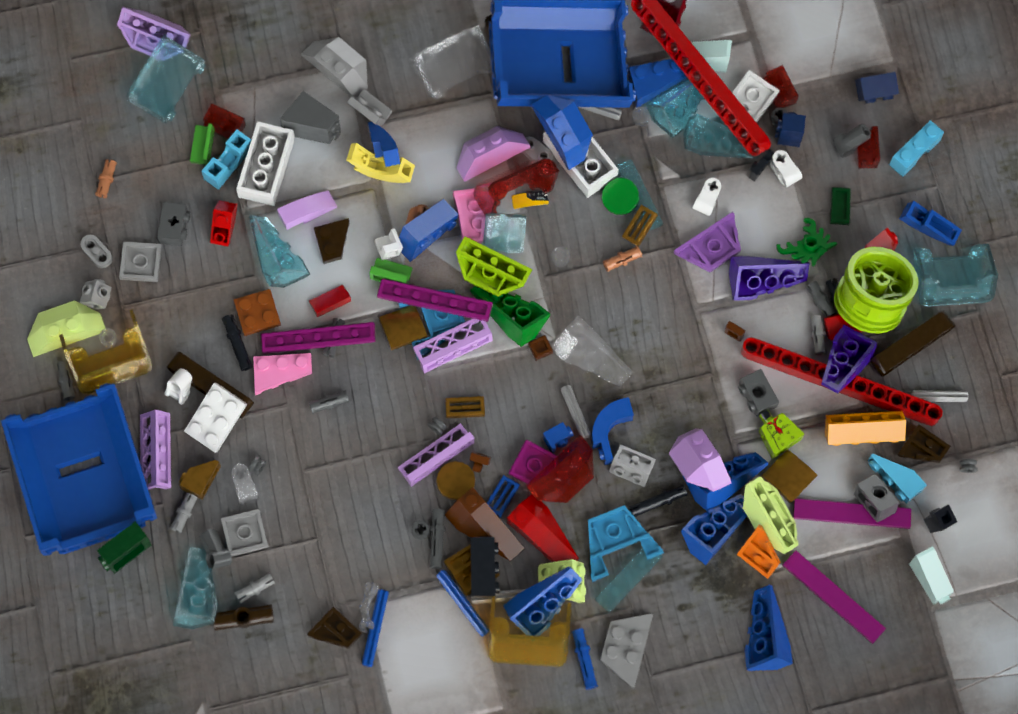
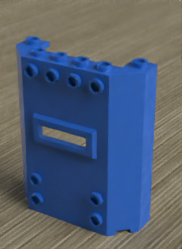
(528, 52)
(89, 503)

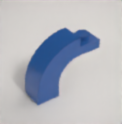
(612, 415)

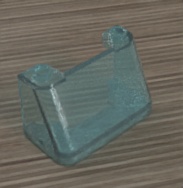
(164, 78)
(955, 279)

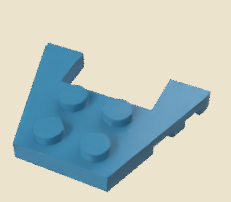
(437, 323)
(613, 532)

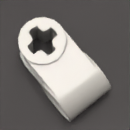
(787, 171)
(707, 199)
(179, 386)

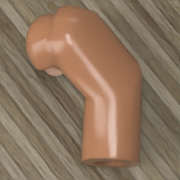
(415, 212)

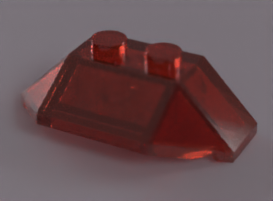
(565, 474)

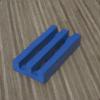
(508, 500)

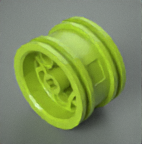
(876, 290)

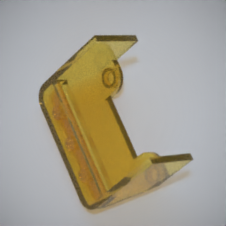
(111, 365)
(528, 649)

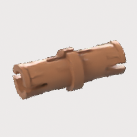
(106, 178)
(622, 258)

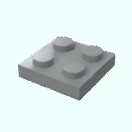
(140, 261)
(244, 532)

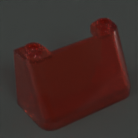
(537, 173)

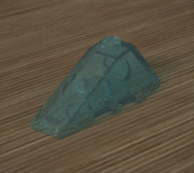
(674, 107)
(712, 139)
(275, 258)
(197, 596)

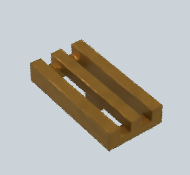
(637, 242)
(465, 407)

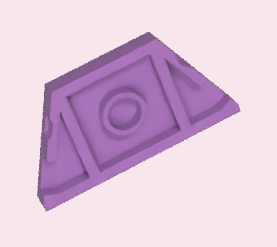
(713, 245)

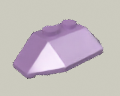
(145, 30)
(489, 150)
(699, 460)

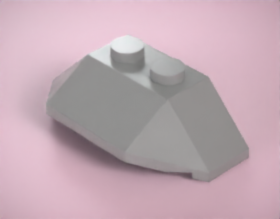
(339, 64)

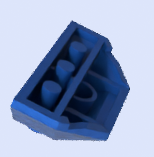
(565, 128)

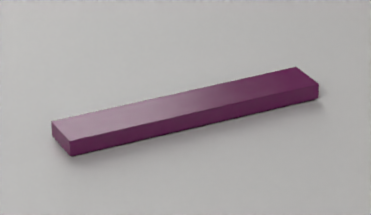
(434, 300)
(318, 337)
(847, 513)
(834, 597)

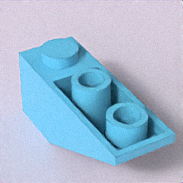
(902, 479)

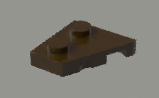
(332, 239)
(924, 446)
(335, 630)

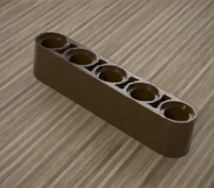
(912, 343)
(204, 379)

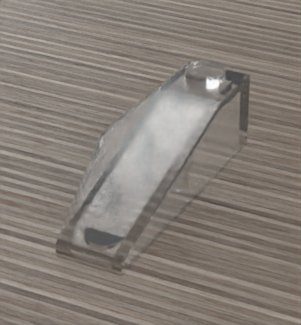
(586, 349)

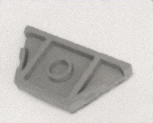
(626, 646)

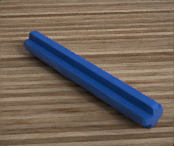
(463, 603)
(373, 635)

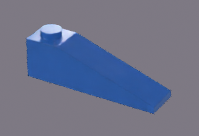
(538, 604)

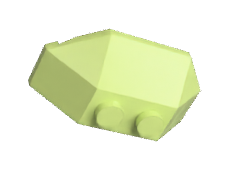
(70, 319)
(766, 508)

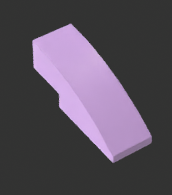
(306, 209)

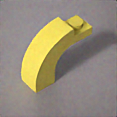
(373, 167)

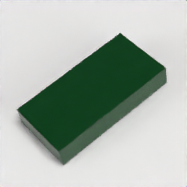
(840, 206)

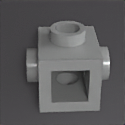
(95, 294)

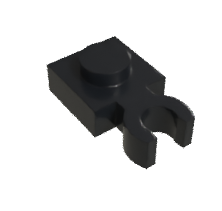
(758, 167)

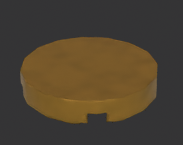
(455, 480)

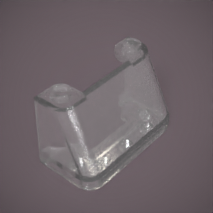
(452, 61)

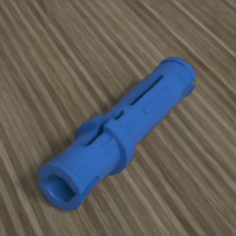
(582, 651)

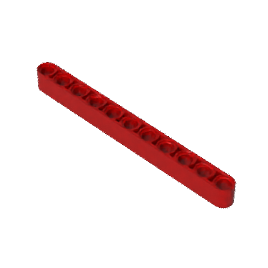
(702, 76)
(869, 386)

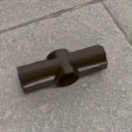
(257, 616)

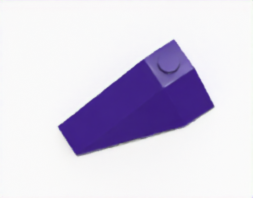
(760, 275)
(847, 358)

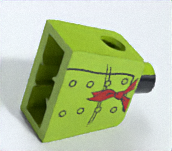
(778, 433)

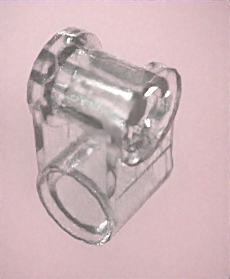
(244, 486)

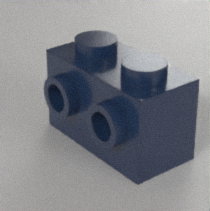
(876, 87)
(790, 129)

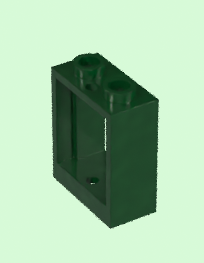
(123, 548)

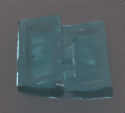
(505, 232)

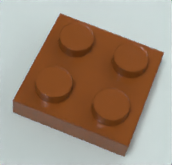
(257, 312)

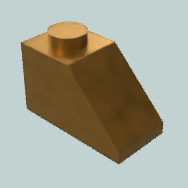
(199, 478)

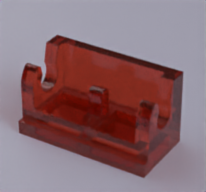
(779, 79)
(223, 121)
(869, 151)

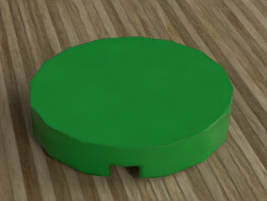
(620, 196)

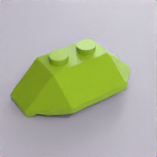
(490, 269)

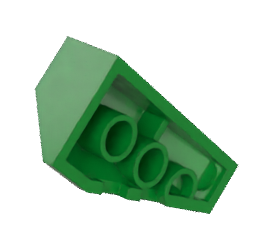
(515, 316)

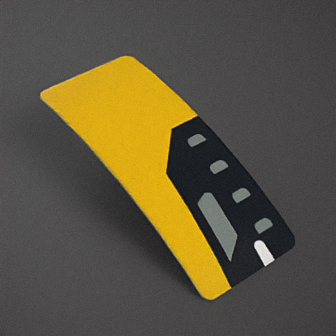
(529, 199)

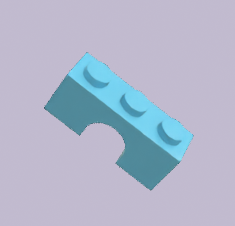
(920, 143)
(220, 169)

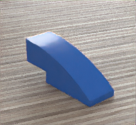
(383, 145)
(930, 223)

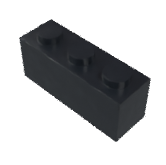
(484, 567)

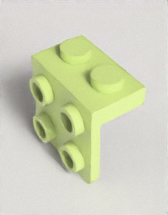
(549, 569)

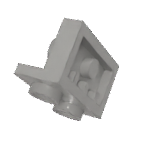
(370, 107)
(632, 465)

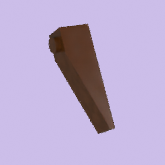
(476, 519)

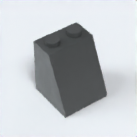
(311, 120)

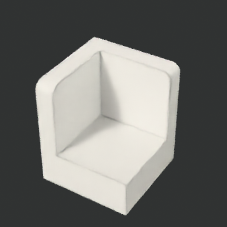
(389, 245)

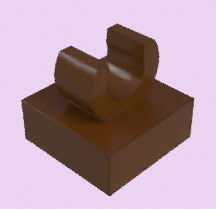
(479, 460)

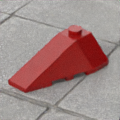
(538, 526)

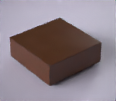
(734, 331)
(540, 347)

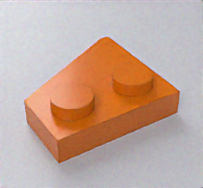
(760, 553)

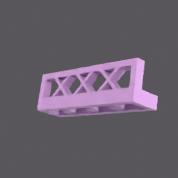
(453, 350)
(158, 448)
(439, 458)

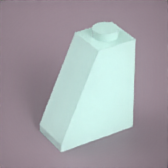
(715, 53)
(932, 576)

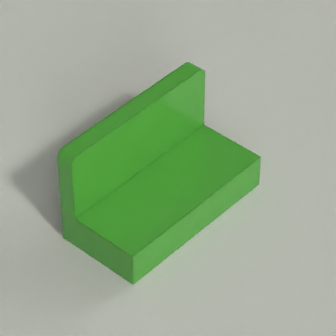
(202, 144)
(390, 270)

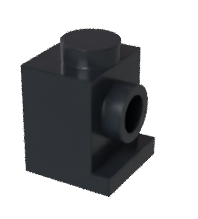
(940, 519)

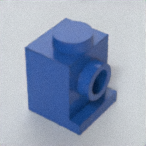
(557, 437)

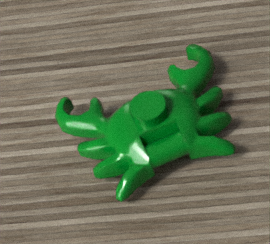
(811, 246)

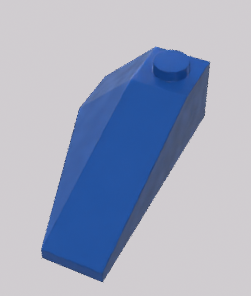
(740, 471)
(712, 529)
(768, 640)

